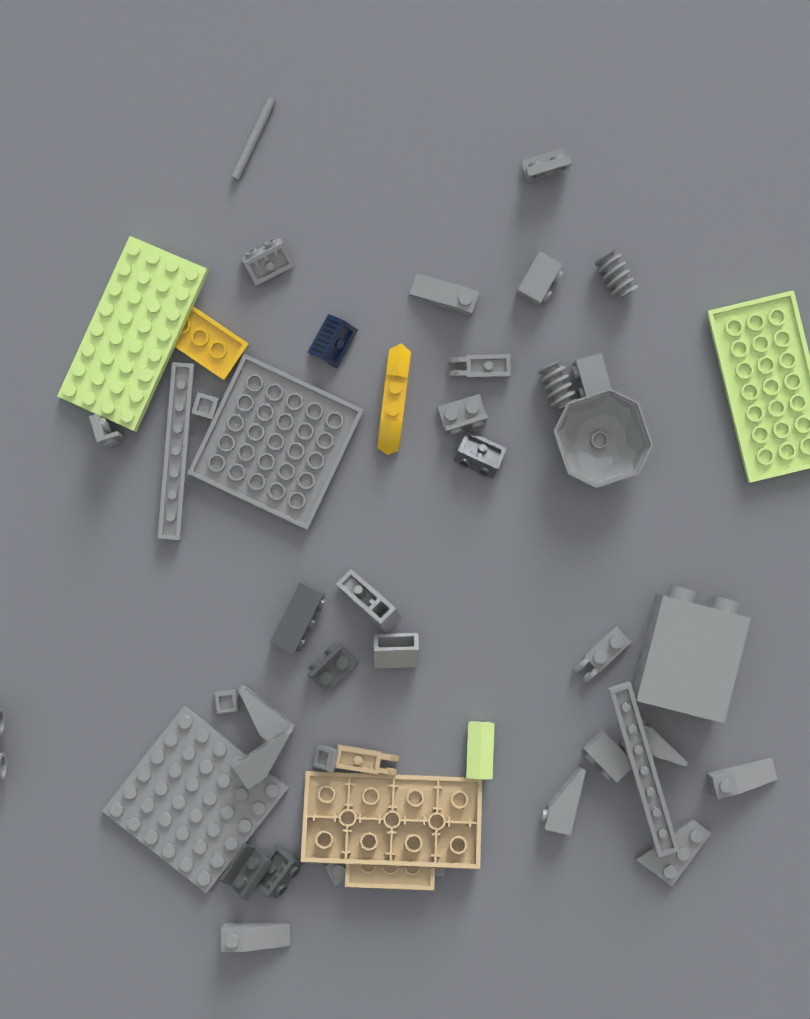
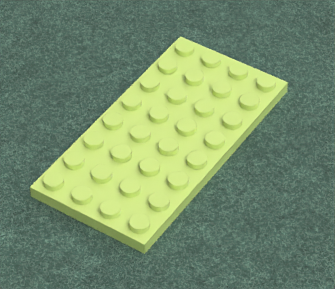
(133, 333)
(766, 382)

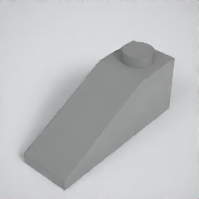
(444, 294)
(369, 601)
(265, 717)
(659, 747)
(257, 764)
(741, 778)
(562, 808)
(254, 936)

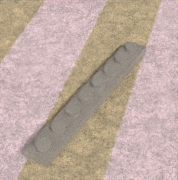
(176, 451)
(643, 769)

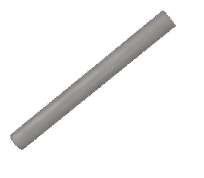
(253, 138)

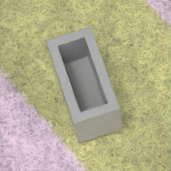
(539, 279)
(591, 375)
(396, 650)
(608, 756)

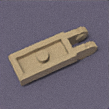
(364, 760)

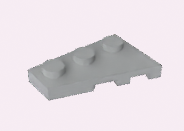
(690, 839)

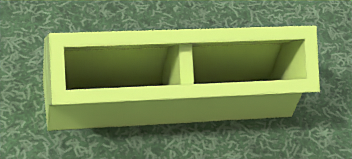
(480, 750)

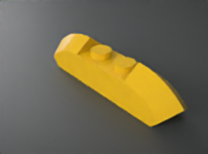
(394, 399)

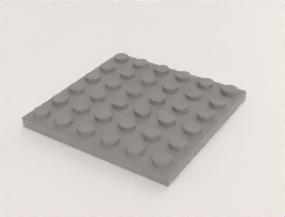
(275, 441)
(191, 801)

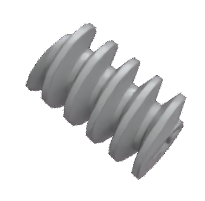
(615, 274)
(557, 385)

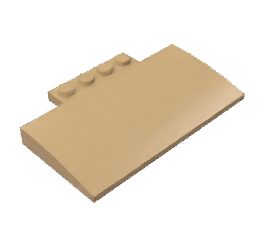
(391, 826)

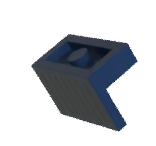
(332, 340)

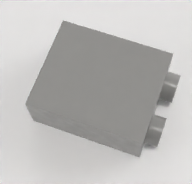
(691, 654)

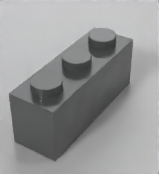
(298, 618)

